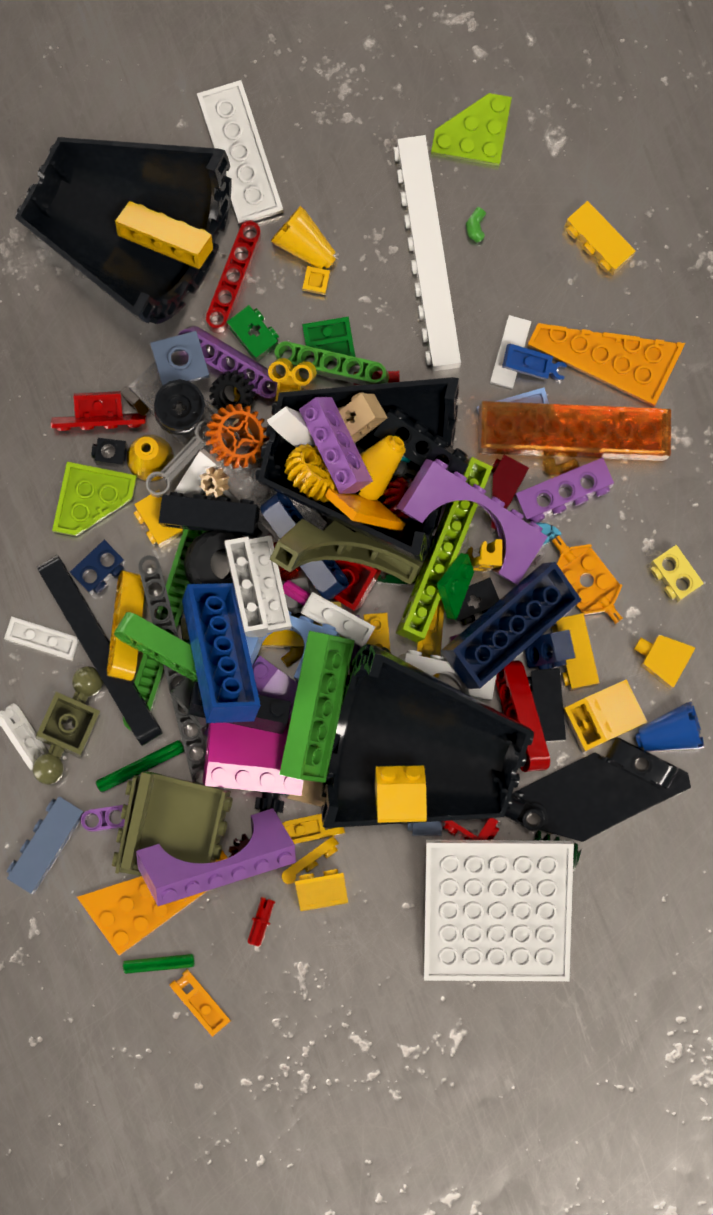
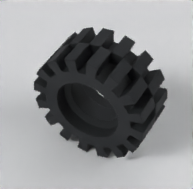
(238, 382)

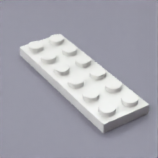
(235, 131)

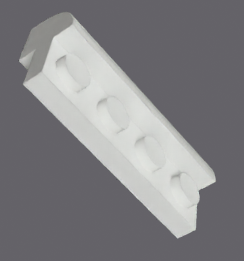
(257, 586)

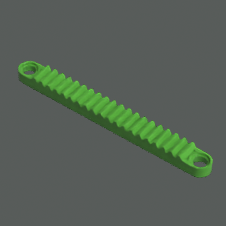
(151, 671)

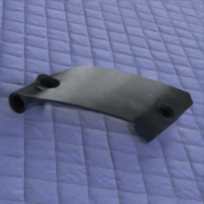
(597, 792)

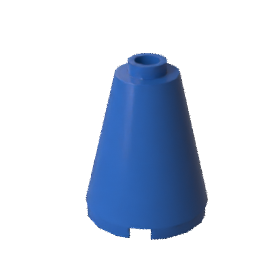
(672, 731)

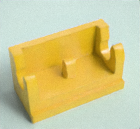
(489, 557)

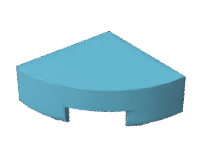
(550, 531)

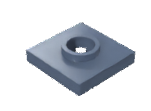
(192, 371)

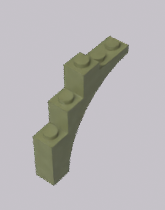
(308, 544)

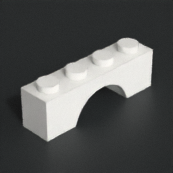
(437, 665)

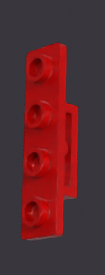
(98, 410)

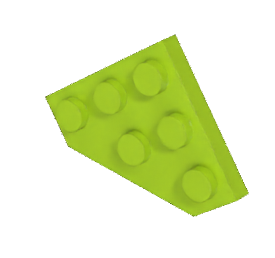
(475, 132)
(90, 496)

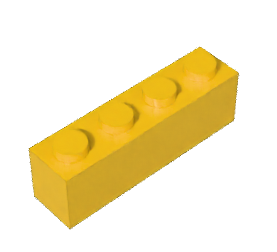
(164, 234)

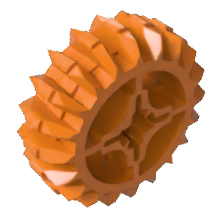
(246, 420)

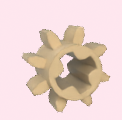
(214, 482)

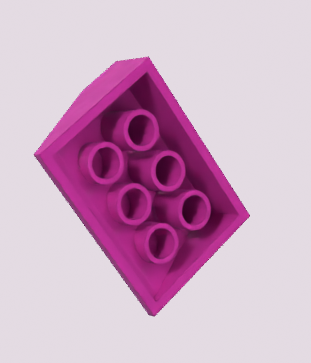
(247, 760)

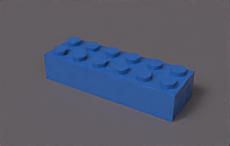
(220, 653)

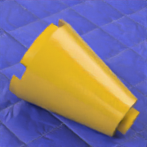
(304, 240)
(148, 455)
(381, 464)

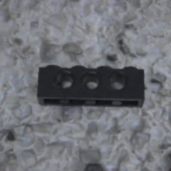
(419, 432)

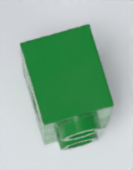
(258, 346)

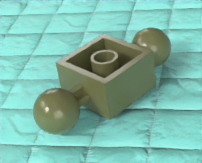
(49, 767)

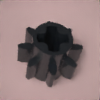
(269, 801)

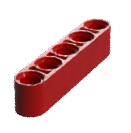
(237, 266)
(520, 706)

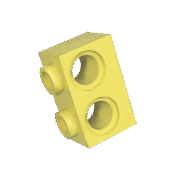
(681, 570)

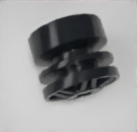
(182, 393)

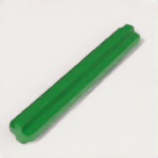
(140, 766)

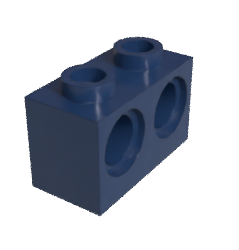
(93, 563)
(550, 650)

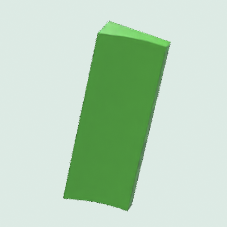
(317, 707)

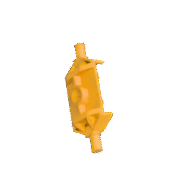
(605, 588)

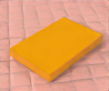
(365, 510)

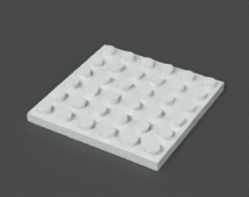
(498, 910)

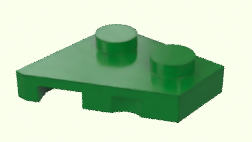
(330, 335)
(455, 584)

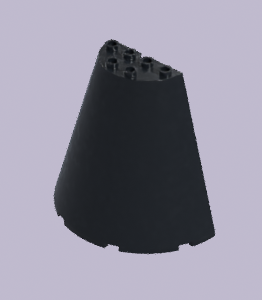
(87, 188)
(423, 400)
(412, 719)

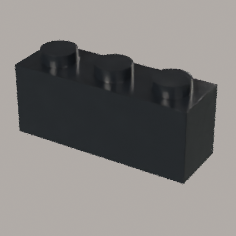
(547, 696)

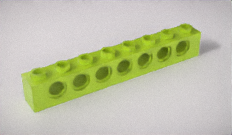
(442, 554)

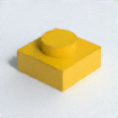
(316, 280)

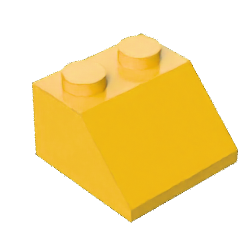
(400, 794)

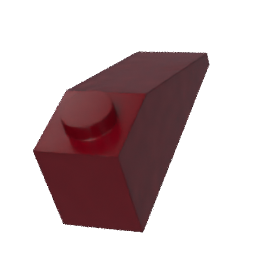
(506, 481)

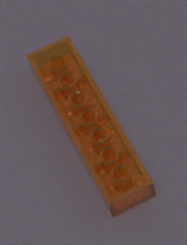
(574, 431)

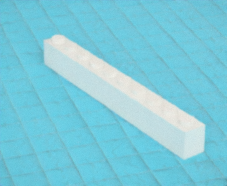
(428, 253)

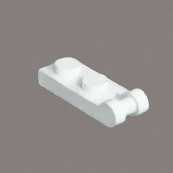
(21, 734)

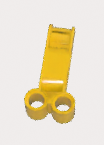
(292, 380)

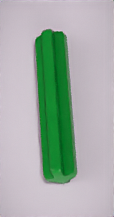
(158, 963)

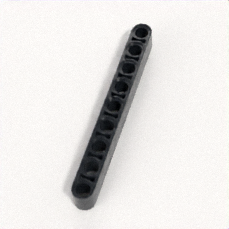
(97, 648)

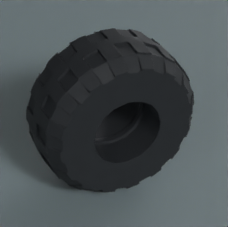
(199, 557)

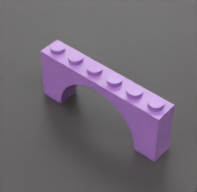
(438, 486)
(176, 879)

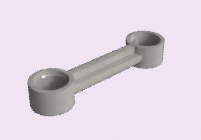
(179, 461)

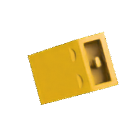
(604, 715)
(321, 891)

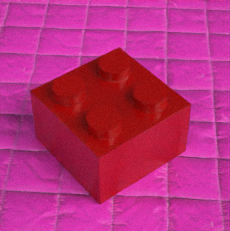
(360, 579)

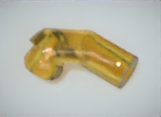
(558, 469)

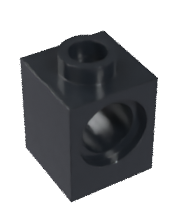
(119, 457)

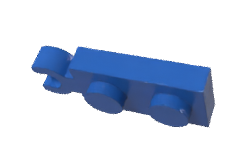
(531, 363)

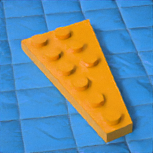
(621, 361)
(129, 911)

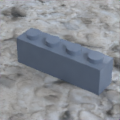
(45, 845)

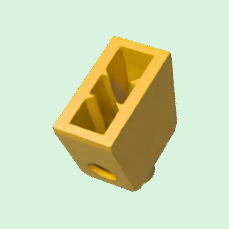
(664, 658)

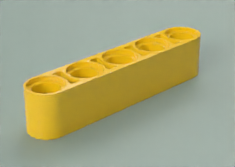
(129, 598)

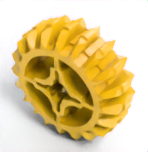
(309, 472)

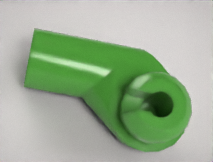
(473, 225)

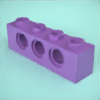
(335, 445)
(595, 471)

